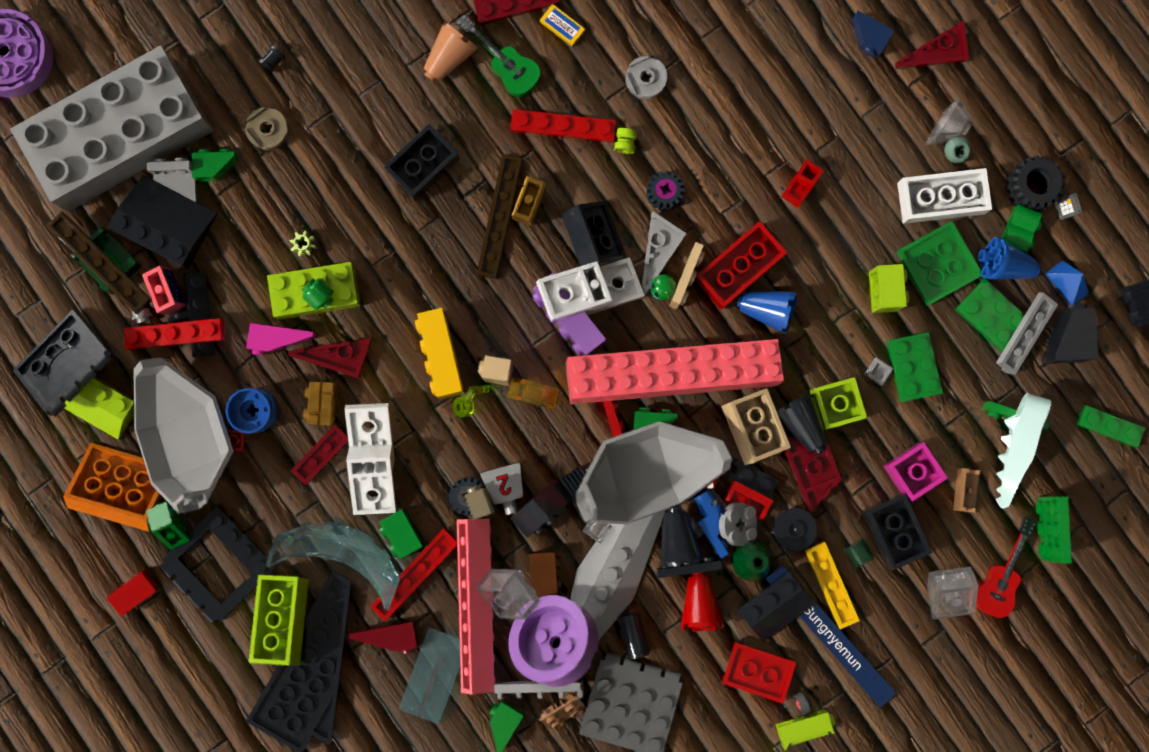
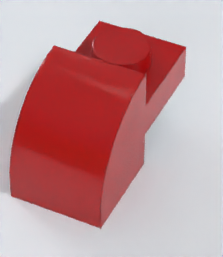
(802, 183)

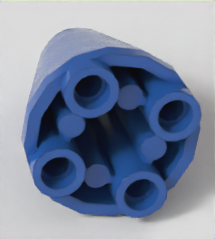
(1006, 261)

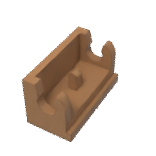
(966, 490)

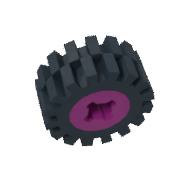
(662, 197)

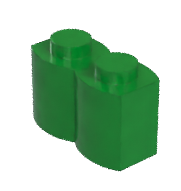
(1021, 228)

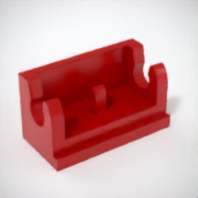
(741, 494)
(132, 592)

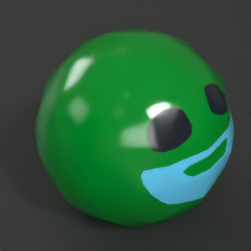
(663, 287)

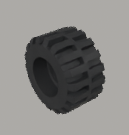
(1049, 175)

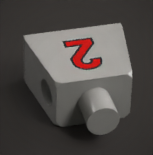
(504, 486)

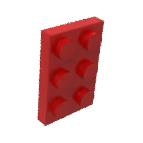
(758, 672)

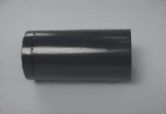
(633, 635)

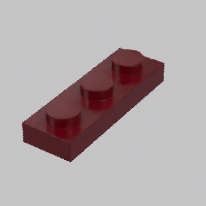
(320, 455)

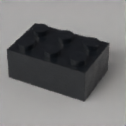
(421, 162)
(896, 531)

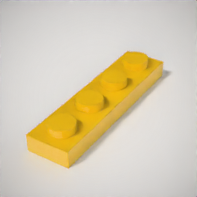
(832, 585)

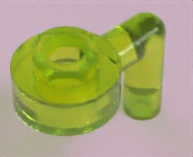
(464, 405)

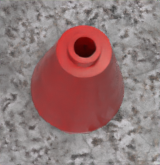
(700, 605)

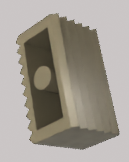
(479, 502)

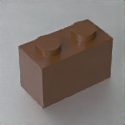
(543, 573)

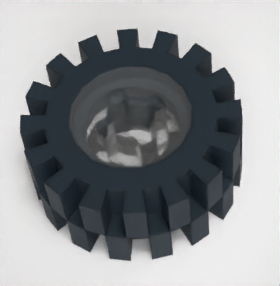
(458, 492)

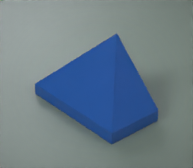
(1068, 282)

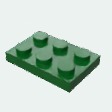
(990, 314)
(914, 367)

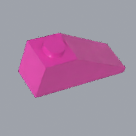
(273, 339)

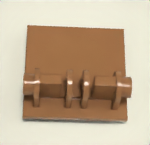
(555, 718)

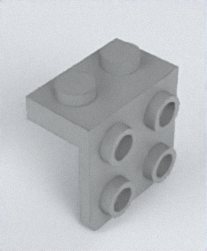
(174, 175)

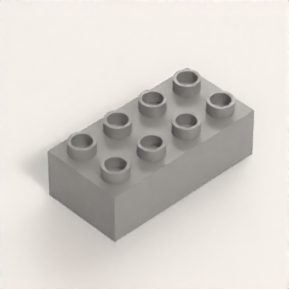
(111, 129)

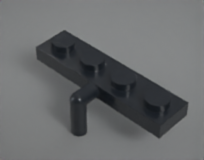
(197, 308)

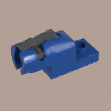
(712, 507)

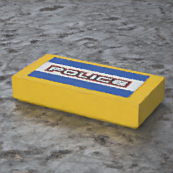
(562, 25)

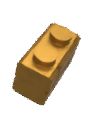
(529, 201)
(321, 403)

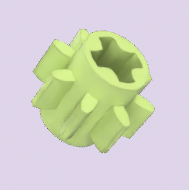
(300, 239)

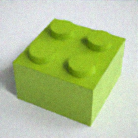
(888, 288)
(839, 403)

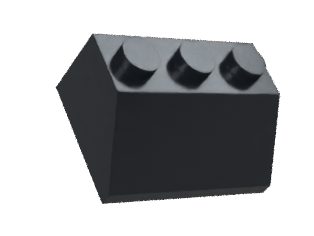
(593, 234)
(775, 605)

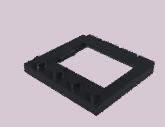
(242, 548)

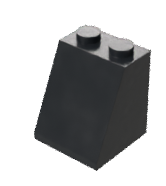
(1073, 337)

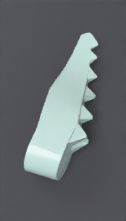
(1021, 444)

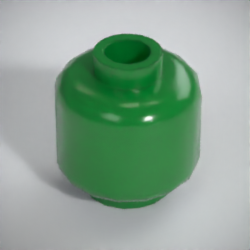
(318, 293)

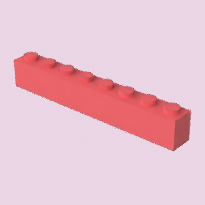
(474, 611)

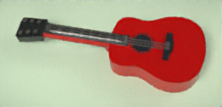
(998, 589)

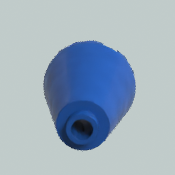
(769, 307)

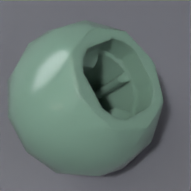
(957, 150)

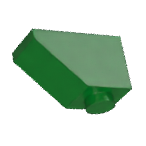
(504, 722)

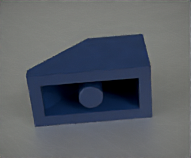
(871, 34)

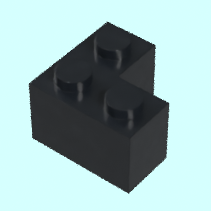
(542, 509)

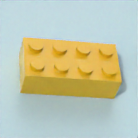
(440, 353)

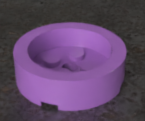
(29, 55)
(533, 641)

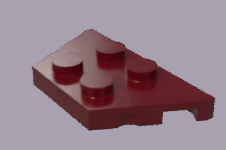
(813, 473)

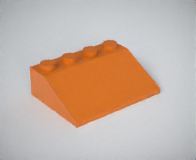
(113, 487)

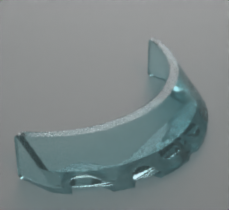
(343, 545)

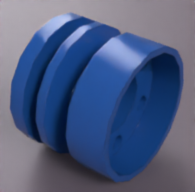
(240, 414)

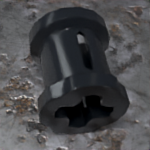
(271, 59)

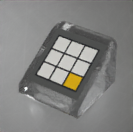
(1068, 206)

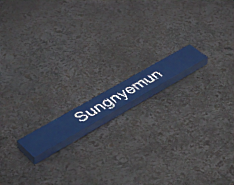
(843, 650)

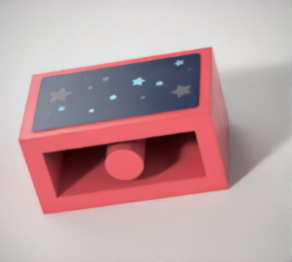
(164, 290)

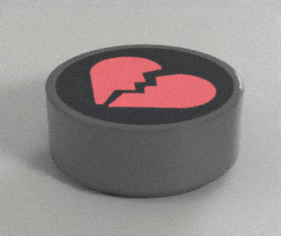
(802, 703)

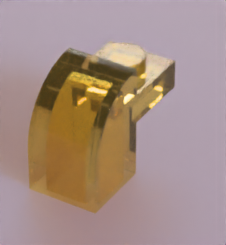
(532, 393)

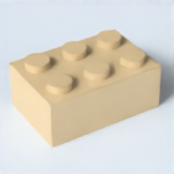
(756, 426)

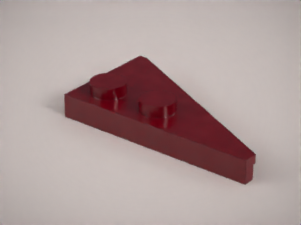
(944, 49)
(341, 357)

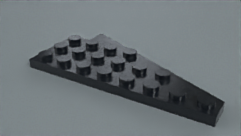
(304, 697)

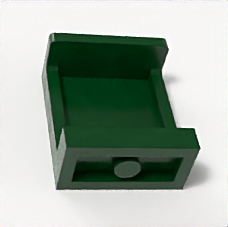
(115, 251)

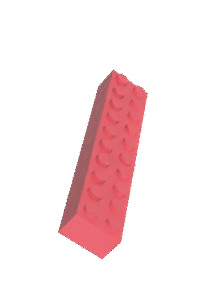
(674, 371)

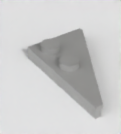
(662, 243)

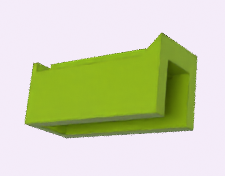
(805, 728)

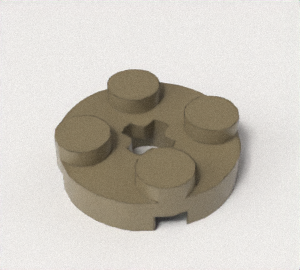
(267, 116)

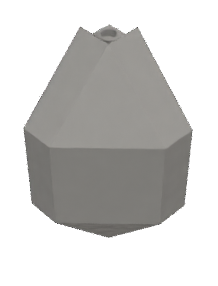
(179, 434)
(649, 473)

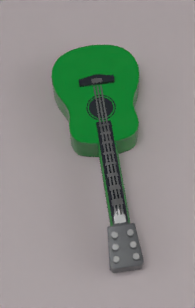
(517, 72)

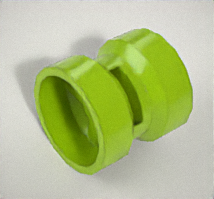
(625, 140)

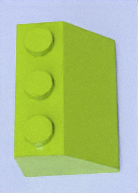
(103, 407)

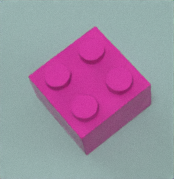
(915, 471)

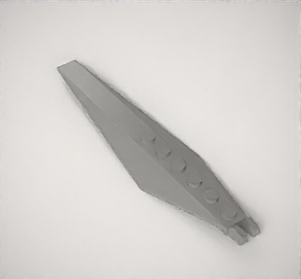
(613, 570)

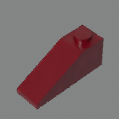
(392, 637)

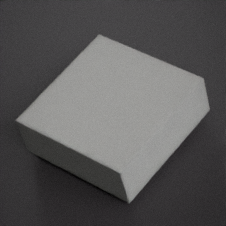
(878, 371)

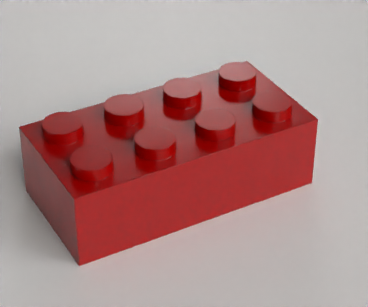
(740, 265)

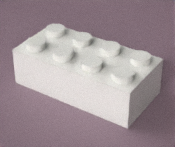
(944, 195)

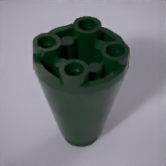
(744, 557)

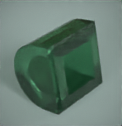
(859, 553)

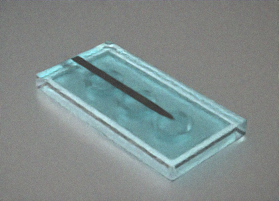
(432, 676)

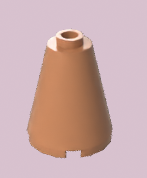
(448, 52)

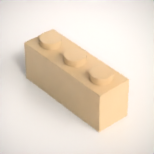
(496, 370)

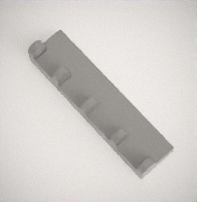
(1026, 333)
(531, 687)

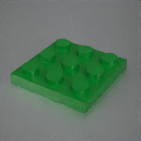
(939, 263)
(1054, 529)

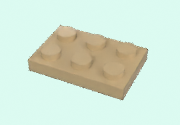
(687, 276)

